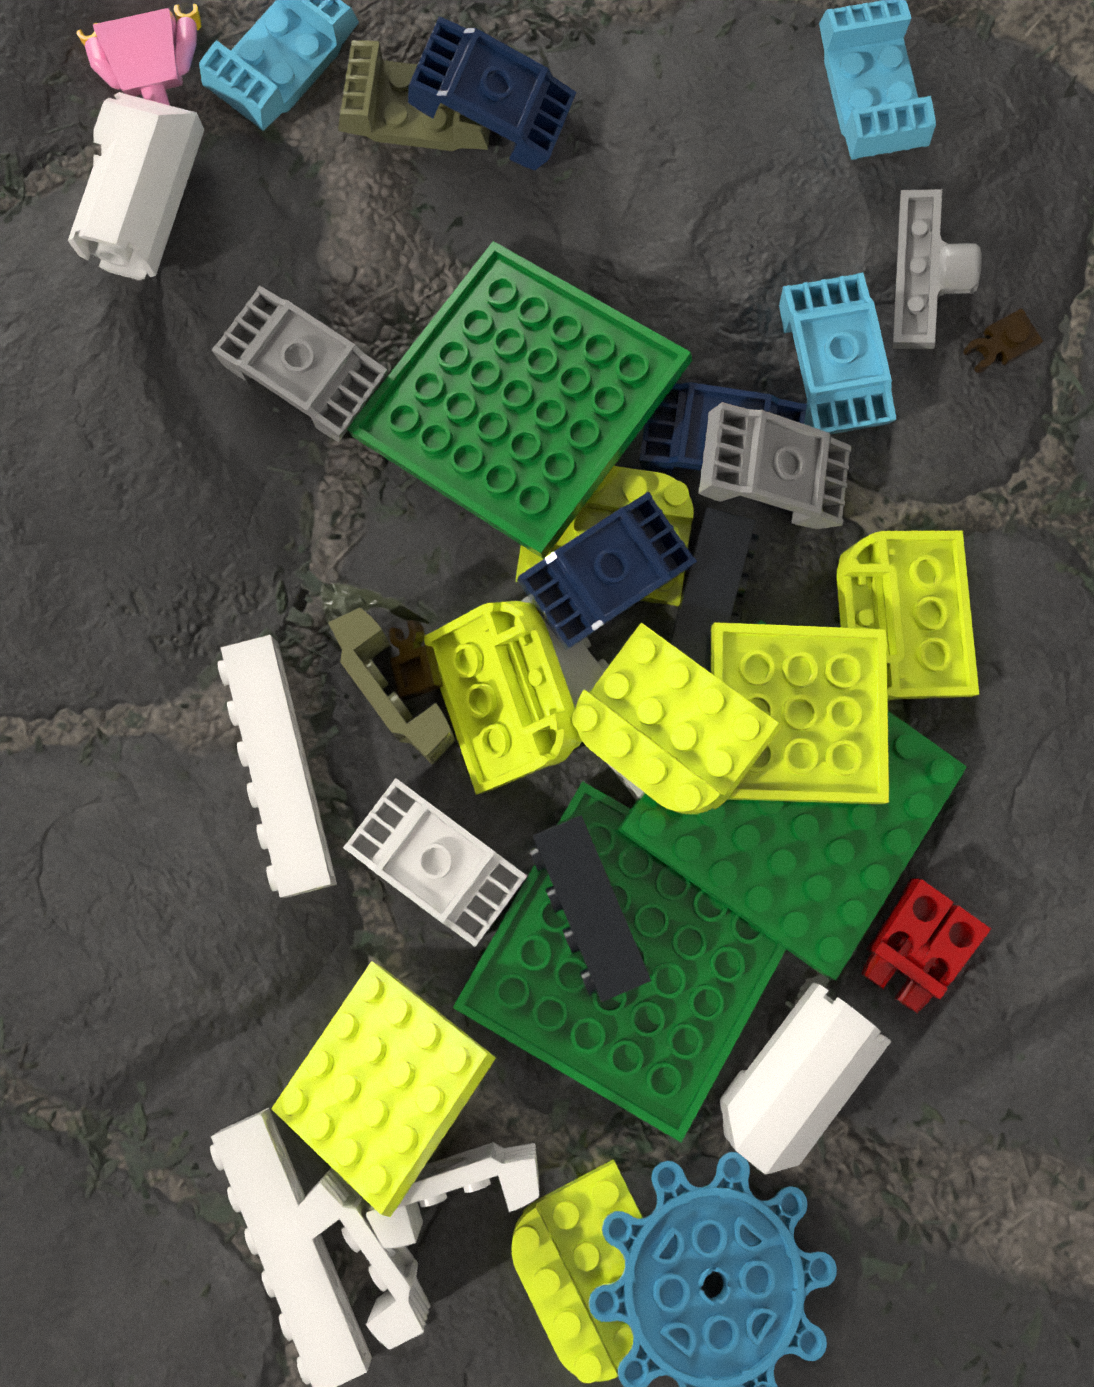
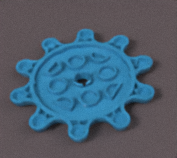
(673, 1250)

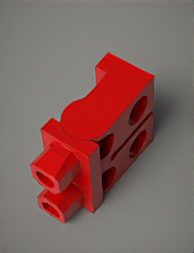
(925, 943)

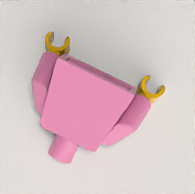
(144, 51)

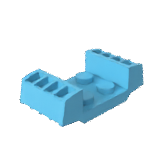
(278, 57)
(874, 79)
(839, 353)

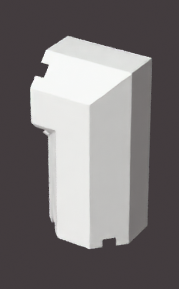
(135, 184)
(799, 1081)

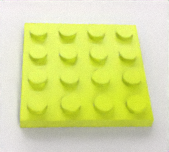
(831, 704)
(382, 1087)

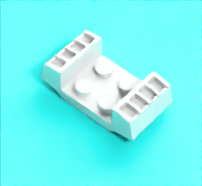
(435, 862)
(471, 1170)
(404, 1307)

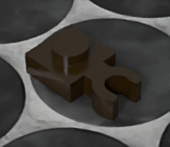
(1005, 339)
(416, 666)

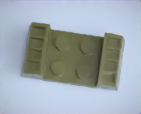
(379, 108)
(360, 642)

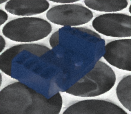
(492, 88)
(679, 424)
(606, 570)

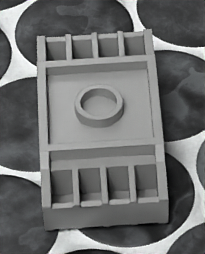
(300, 361)
(775, 464)

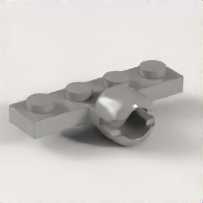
(927, 269)

